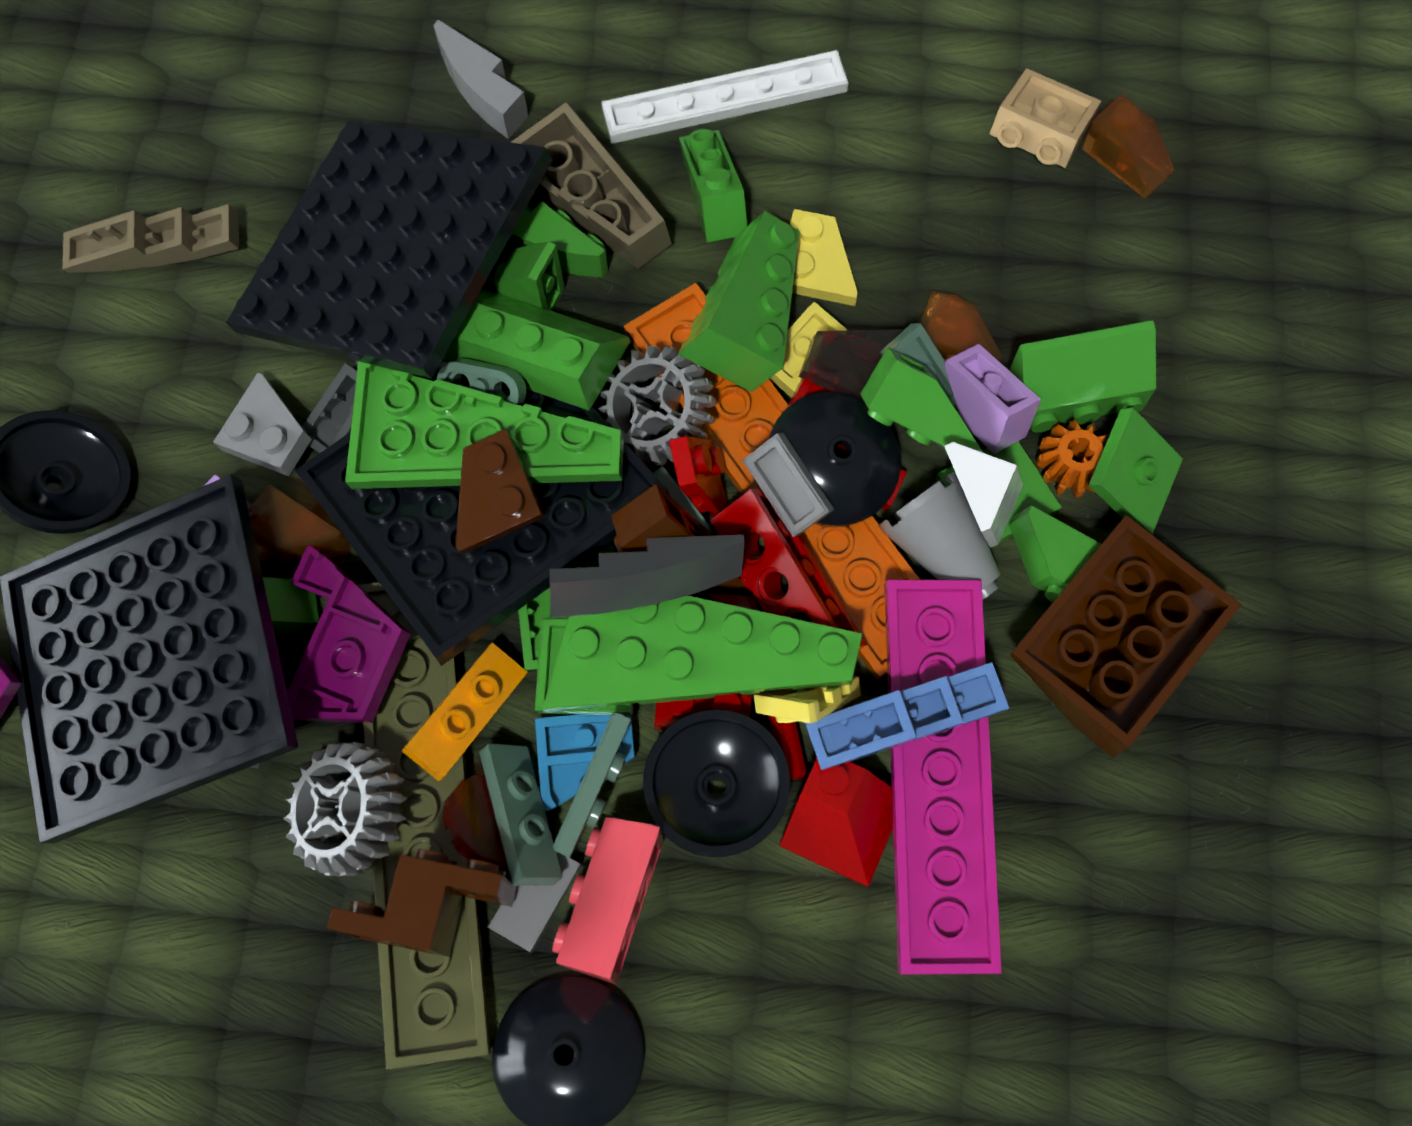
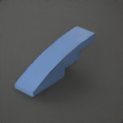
(907, 716)

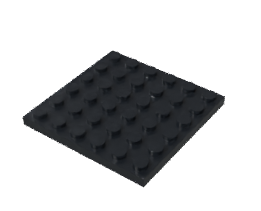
(390, 245)
(411, 539)
(146, 661)

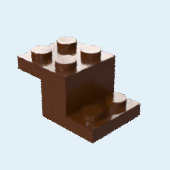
(424, 903)

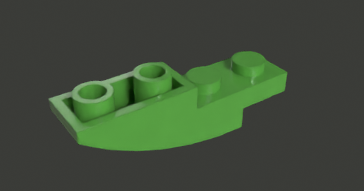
(577, 252)

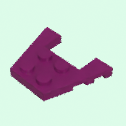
(349, 651)

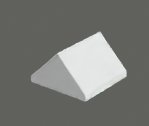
(989, 487)

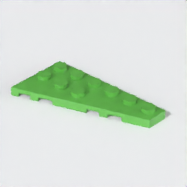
(416, 431)
(693, 652)

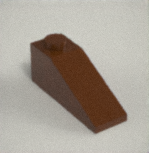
(656, 516)

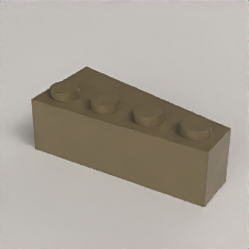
(595, 189)

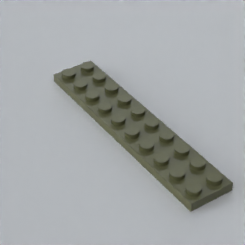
(429, 1001)

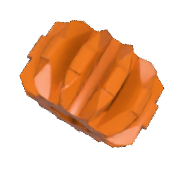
(1058, 454)

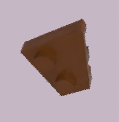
(494, 493)

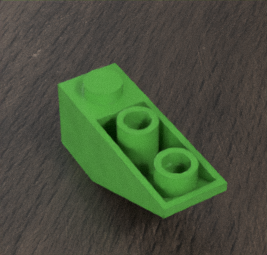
(714, 185)
(912, 397)

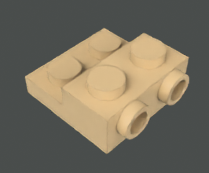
(1044, 118)

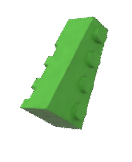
(748, 307)

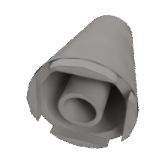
(945, 536)

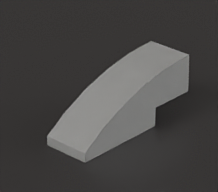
(482, 81)

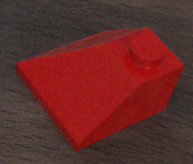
(841, 821)

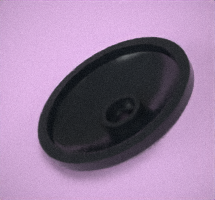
(67, 452)
(855, 484)
(722, 749)
(604, 1045)

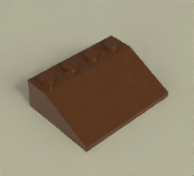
(1123, 636)

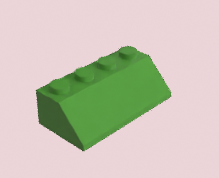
(546, 348)

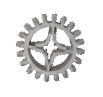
(667, 390)
(359, 808)

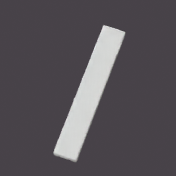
(724, 96)

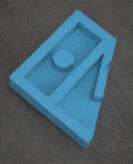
(566, 751)

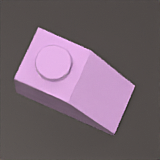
(990, 398)

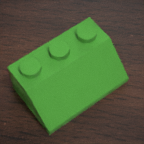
(1089, 373)

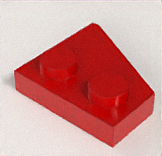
(698, 473)

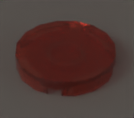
(473, 822)

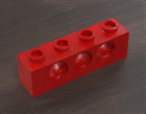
(783, 555)

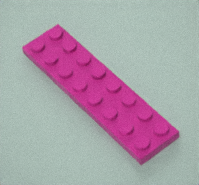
(941, 790)

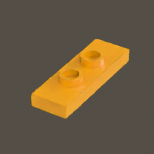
(464, 712)

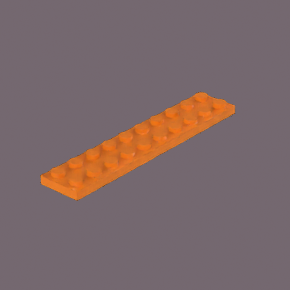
(852, 557)

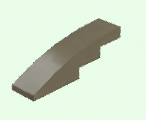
(155, 241)

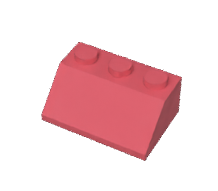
(608, 898)

